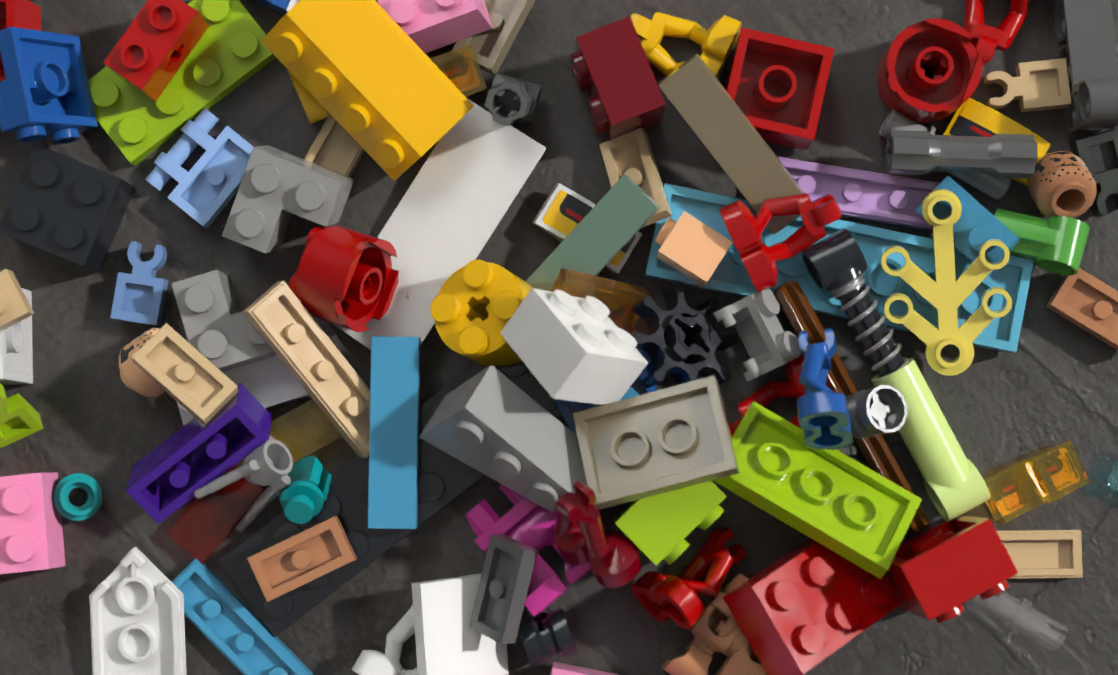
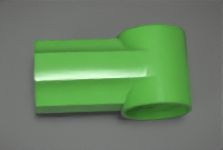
(1052, 243)

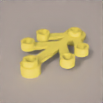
(946, 292)

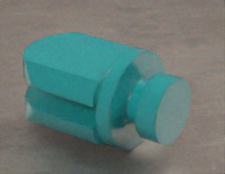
(307, 490)

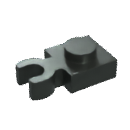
(1101, 158)

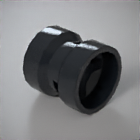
(547, 638)

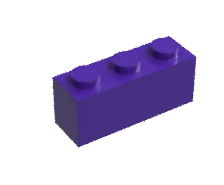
(198, 455)

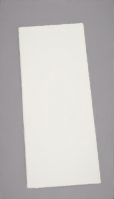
(450, 215)

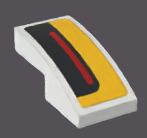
(565, 210)

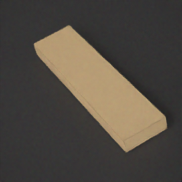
(314, 363)

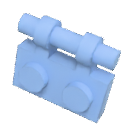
(213, 178)

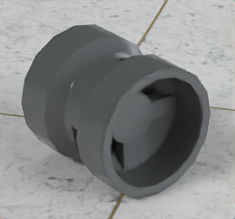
(876, 411)

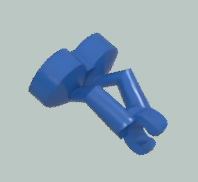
(821, 410)

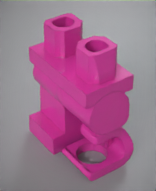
(532, 527)

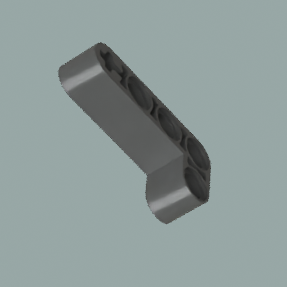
(1089, 44)

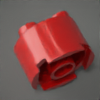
(953, 63)
(345, 277)

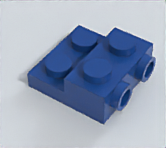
(44, 86)

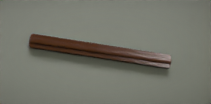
(873, 449)

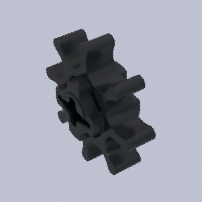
(681, 338)

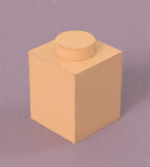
(691, 247)

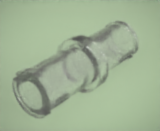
(1022, 617)

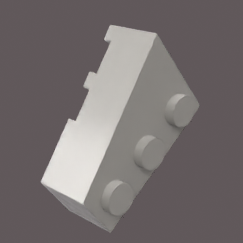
(507, 438)

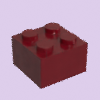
(618, 79)

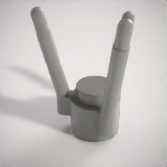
(263, 467)

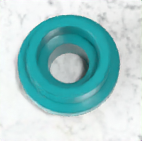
(93, 497)

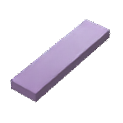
(864, 193)

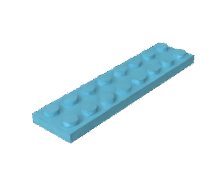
(733, 278)

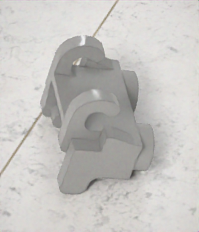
(760, 332)

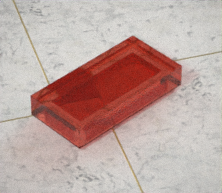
(214, 517)

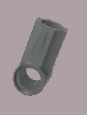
(512, 100)

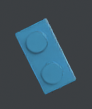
(974, 225)

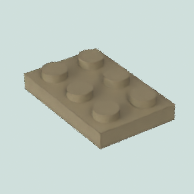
(655, 442)

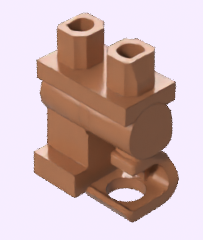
(717, 633)

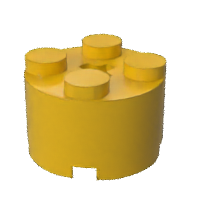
(475, 309)

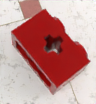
(156, 45)

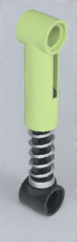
(949, 476)

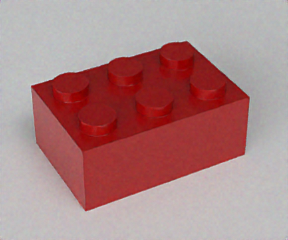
(949, 567)
(808, 607)

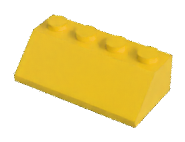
(368, 78)

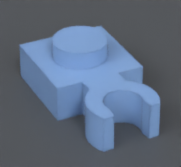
(141, 295)

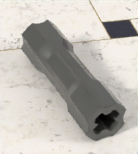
(995, 155)

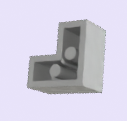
(275, 189)
(215, 323)

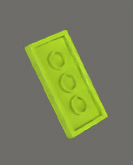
(215, 67)
(819, 491)

